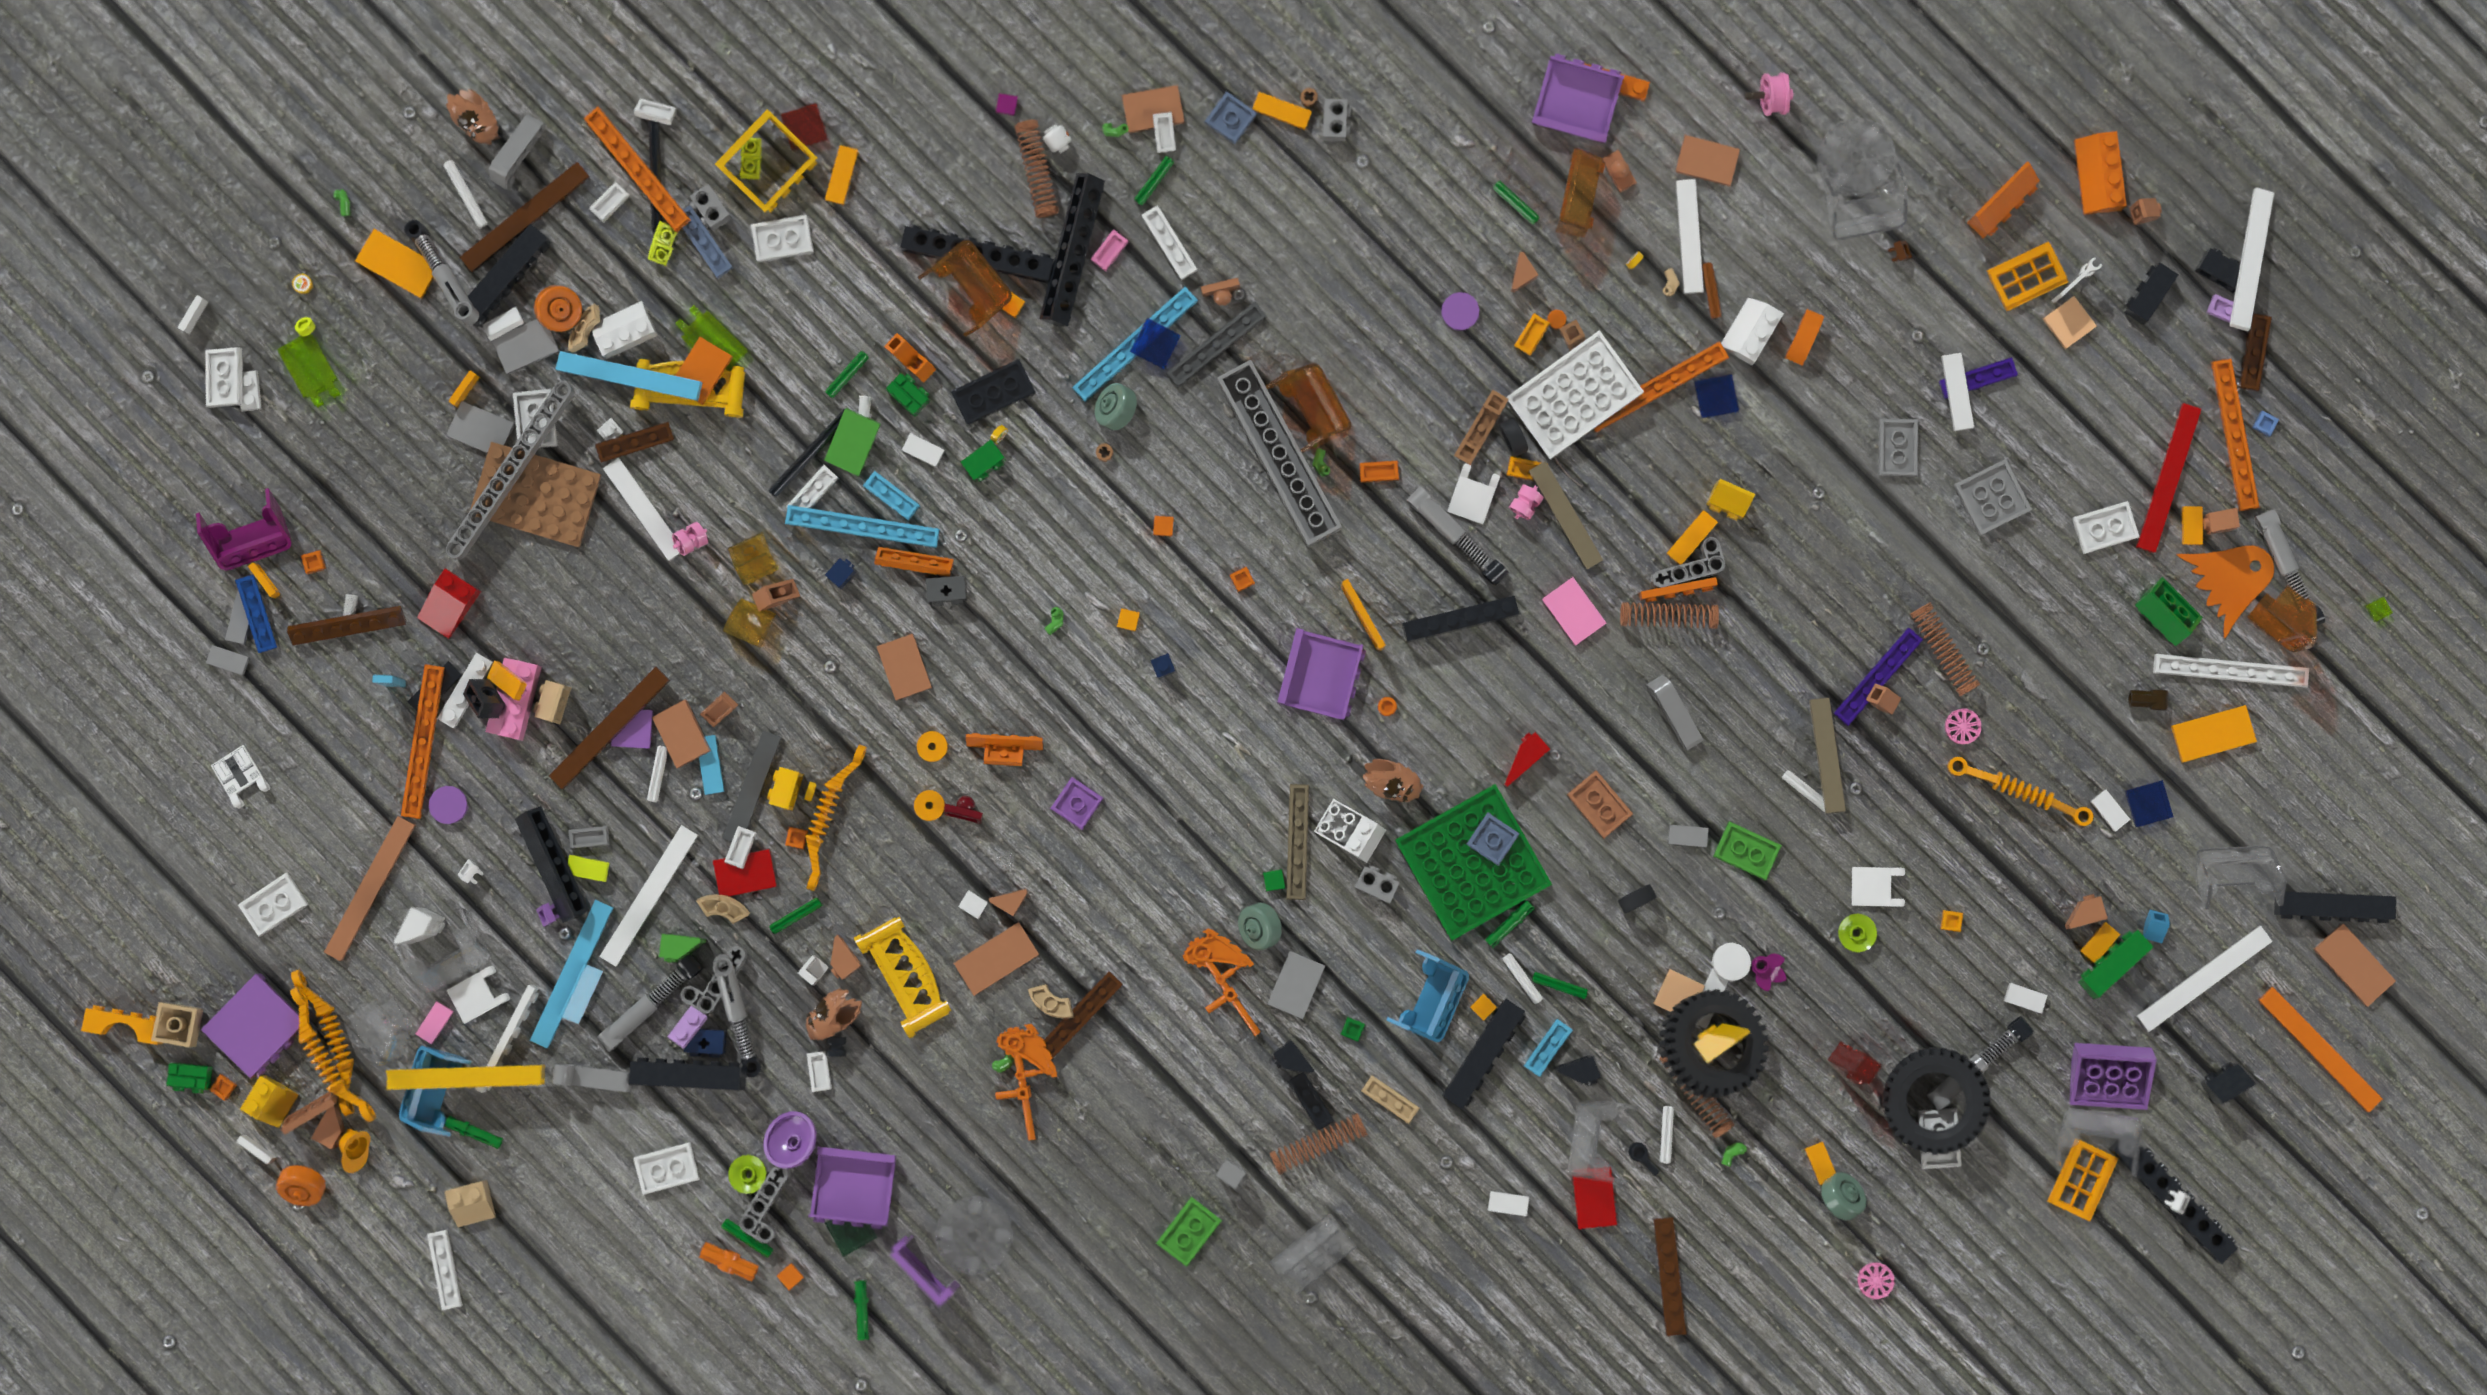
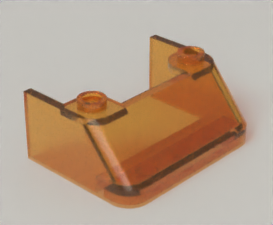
(1580, 193)
(976, 279)
(1316, 402)
(2287, 619)

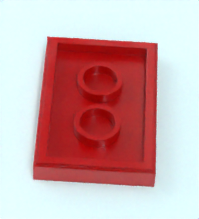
(755, 876)
(1594, 1203)

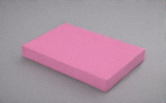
(1574, 611)

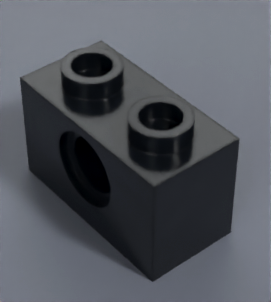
(483, 698)

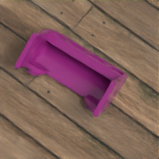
(247, 542)

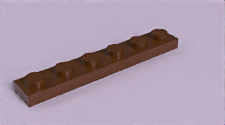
(346, 625)
(1082, 1013)
(1669, 1276)

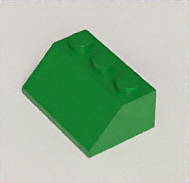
(2168, 611)

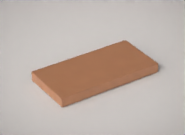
(996, 958)
(2354, 965)

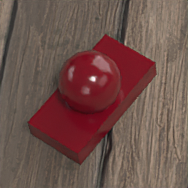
(964, 810)

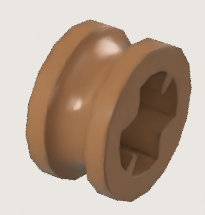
(1309, 91)
(1099, 455)

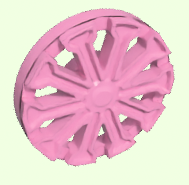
(1963, 726)
(1875, 1280)

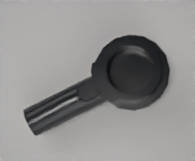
(1638, 1152)

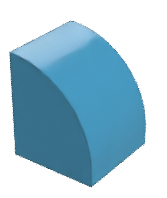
(2156, 926)

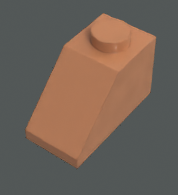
(2145, 211)
(2221, 521)
(775, 594)
(2087, 912)
(843, 959)
(330, 1128)

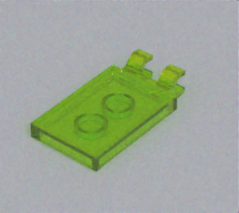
(714, 332)
(309, 368)

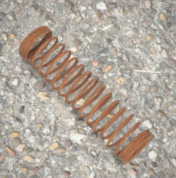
(1025, 126)
(1713, 614)
(1964, 688)
(1356, 1119)
(1724, 1127)

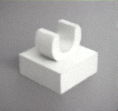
(610, 430)
(468, 871)
(2180, 1202)

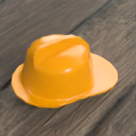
(354, 1150)

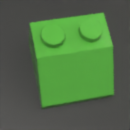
(678, 947)

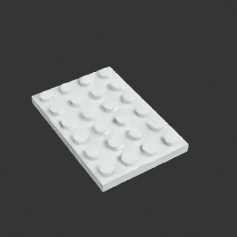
(1575, 395)

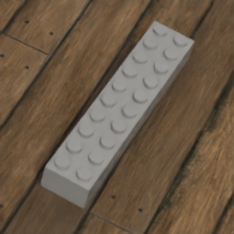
(1279, 453)

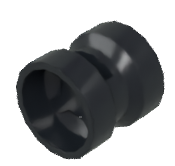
(836, 1047)

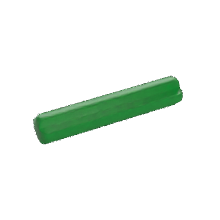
(1154, 180)
(1516, 202)
(846, 374)
(796, 915)
(1559, 985)
(736, 1231)

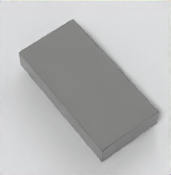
(227, 660)
(1688, 836)
(589, 837)

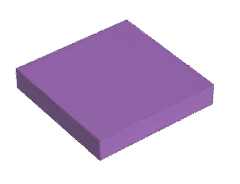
(637, 732)
(1077, 803)

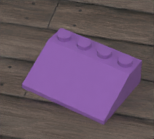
(2111, 1076)

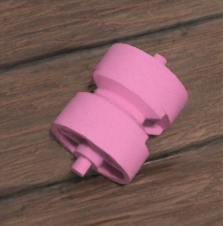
(1525, 503)
(687, 539)

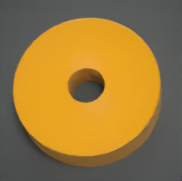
(924, 742)
(933, 813)

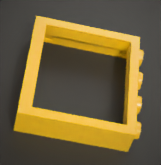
(784, 190)

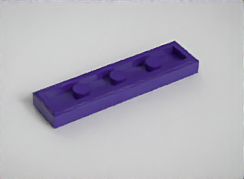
(1986, 375)

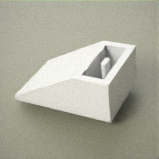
(1350, 830)

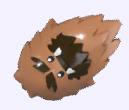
(473, 116)
(1392, 780)
(832, 1015)

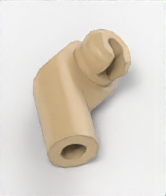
(1672, 284)

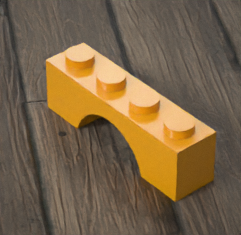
(99, 1021)

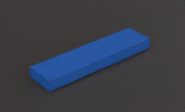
(256, 613)

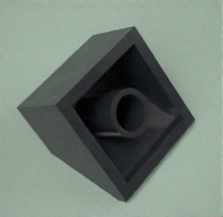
(1291, 1058)
(1581, 1070)
(2227, 1083)

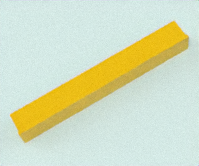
(465, 1077)

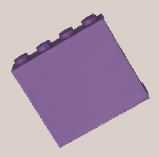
(1578, 98)
(1321, 674)
(254, 1027)
(853, 1187)
(921, 1274)

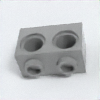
(1332, 119)
(713, 205)
(1375, 888)
(1232, 1173)

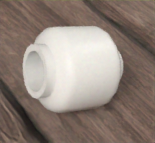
(1057, 138)

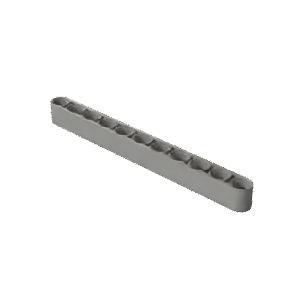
(501, 474)

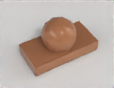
(1619, 171)
(1221, 290)
(719, 709)

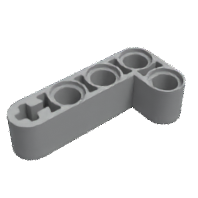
(514, 151)
(1686, 569)
(1675, 711)
(708, 993)
(591, 1077)
(767, 1200)

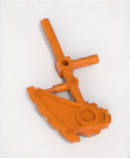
(1218, 949)
(1033, 1049)

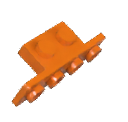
(1004, 749)

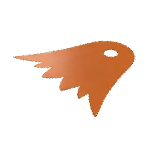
(2232, 579)

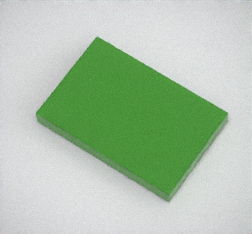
(852, 442)
(1747, 850)
(1189, 1231)

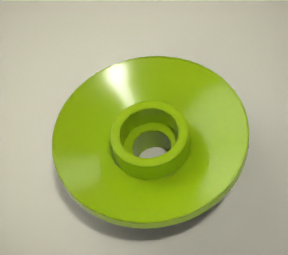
(1867, 931)
(738, 1174)

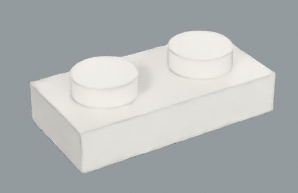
(250, 391)

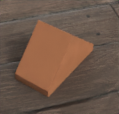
(1524, 273)
(1010, 902)

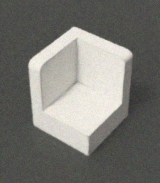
(973, 904)
(813, 970)

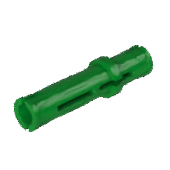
(1507, 926)
(478, 1134)
(861, 1309)

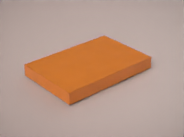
(705, 364)

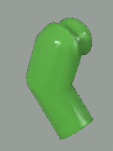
(1115, 132)
(344, 201)
(1318, 463)
(1057, 620)
(1003, 1065)
(1731, 1151)

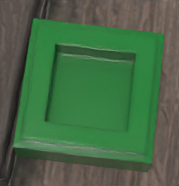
(1274, 880)
(1352, 1029)

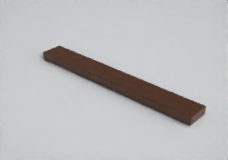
(527, 214)
(609, 728)

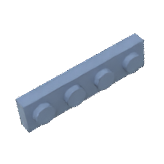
(705, 244)

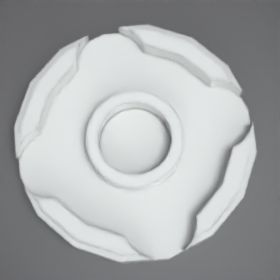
(1731, 962)

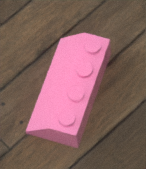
(515, 715)

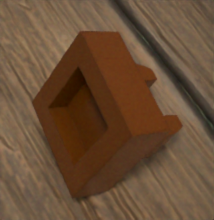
(1902, 250)

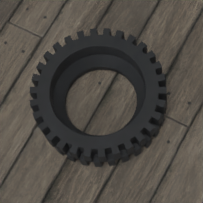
(1681, 1055)
(1949, 1063)

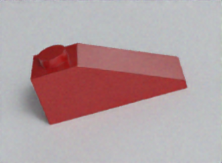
(1527, 754)

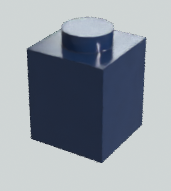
(841, 572)
(1163, 666)

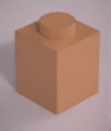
(1883, 699)

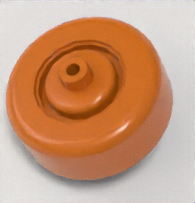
(558, 308)
(300, 1185)

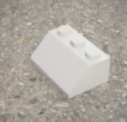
(624, 330)
(1751, 330)
(419, 925)

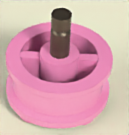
(1773, 93)

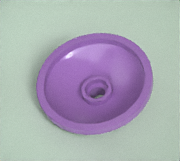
(782, 1137)

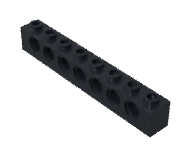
(1072, 249)
(1003, 266)
(2226, 1244)

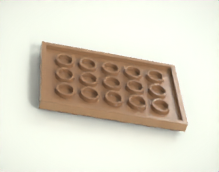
(545, 500)

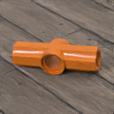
(729, 1261)

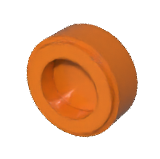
(1557, 319)
(1387, 706)

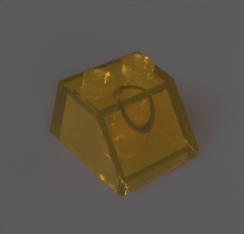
(753, 558)
(749, 623)

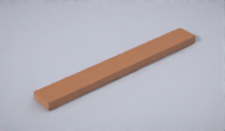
(369, 888)

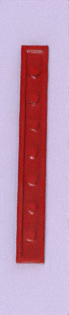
(2168, 478)

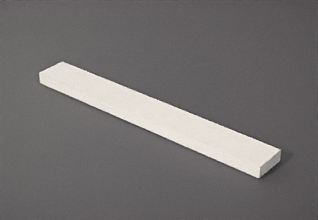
(2251, 259)
(2231, 670)
(649, 895)
(2204, 978)

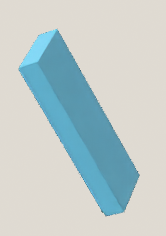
(891, 495)
(389, 681)
(711, 768)
(581, 993)
(1548, 1047)

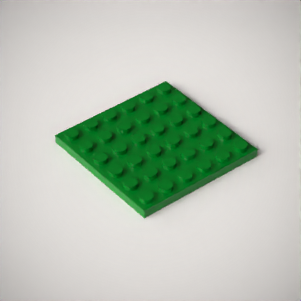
(1461, 882)

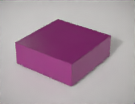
(1006, 104)

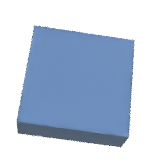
(2265, 423)

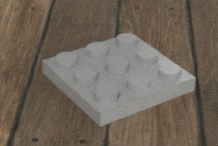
(1992, 497)

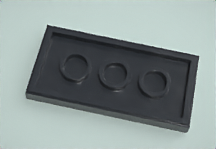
(993, 392)

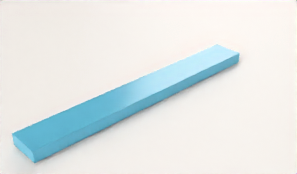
(1121, 356)
(629, 376)
(862, 526)
(579, 955)

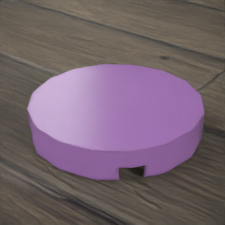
(1460, 311)
(448, 805)

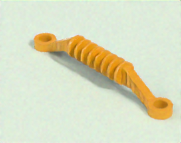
(1996, 780)
(814, 841)
(324, 1010)
(306, 1035)

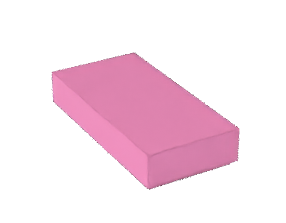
(1109, 250)
(434, 1022)

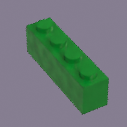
(2114, 964)

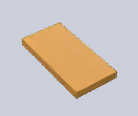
(396, 263)
(1362, 615)
(2213, 733)

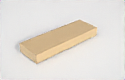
(1390, 1099)

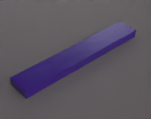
(1878, 675)

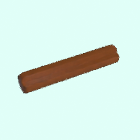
(1711, 289)

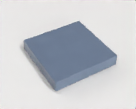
(1230, 118)
(1492, 839)

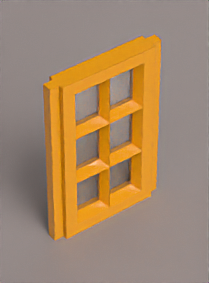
(2027, 276)
(2082, 1180)

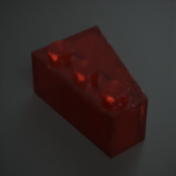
(1856, 1064)

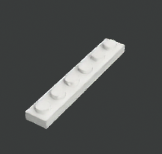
(512, 1029)

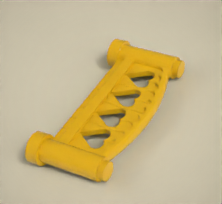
(728, 397)
(917, 1015)

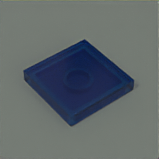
(1155, 343)
(1716, 396)
(2149, 803)

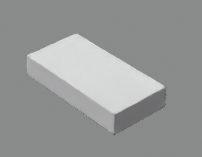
(655, 111)
(1164, 132)
(609, 202)
(193, 314)
(503, 323)
(923, 450)
(2110, 810)
(740, 847)
(2025, 998)
(819, 1071)
(256, 1149)
(1508, 1203)

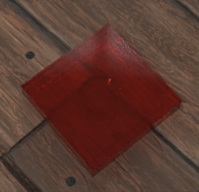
(805, 125)

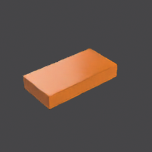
(1379, 471)

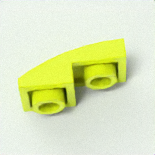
(751, 159)
(661, 243)
(588, 868)

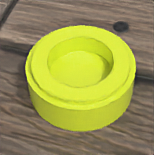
(305, 326)

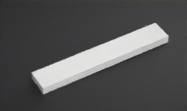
(1689, 236)
(642, 507)

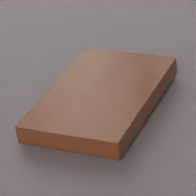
(1142, 105)
(1707, 160)
(904, 667)
(681, 734)
(1599, 804)
(308, 1112)

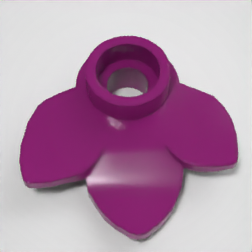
(1770, 972)

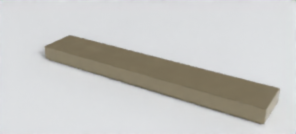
(1565, 515)
(1827, 755)
(1297, 842)

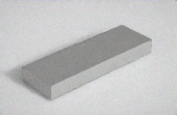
(238, 624)

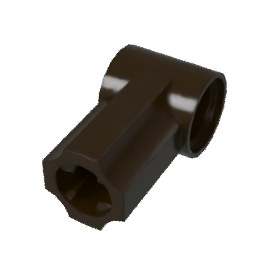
(2148, 699)

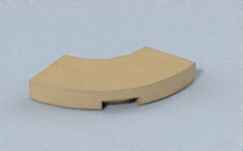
(579, 336)
(723, 906)
(1051, 1004)

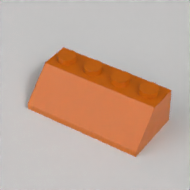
(2100, 173)
(2006, 199)

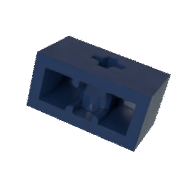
(717, 1043)

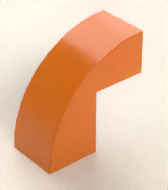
(1804, 337)
(910, 358)

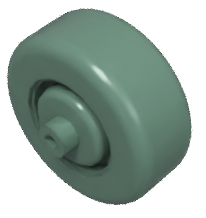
(1115, 406)
(1259, 926)
(1843, 1196)

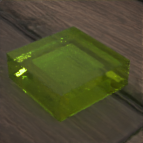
(2379, 609)

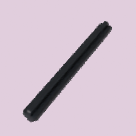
(655, 165)
(805, 457)

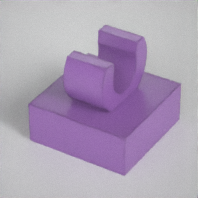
(546, 915)

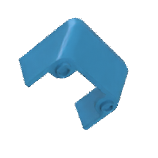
(1437, 1000)
(422, 1106)

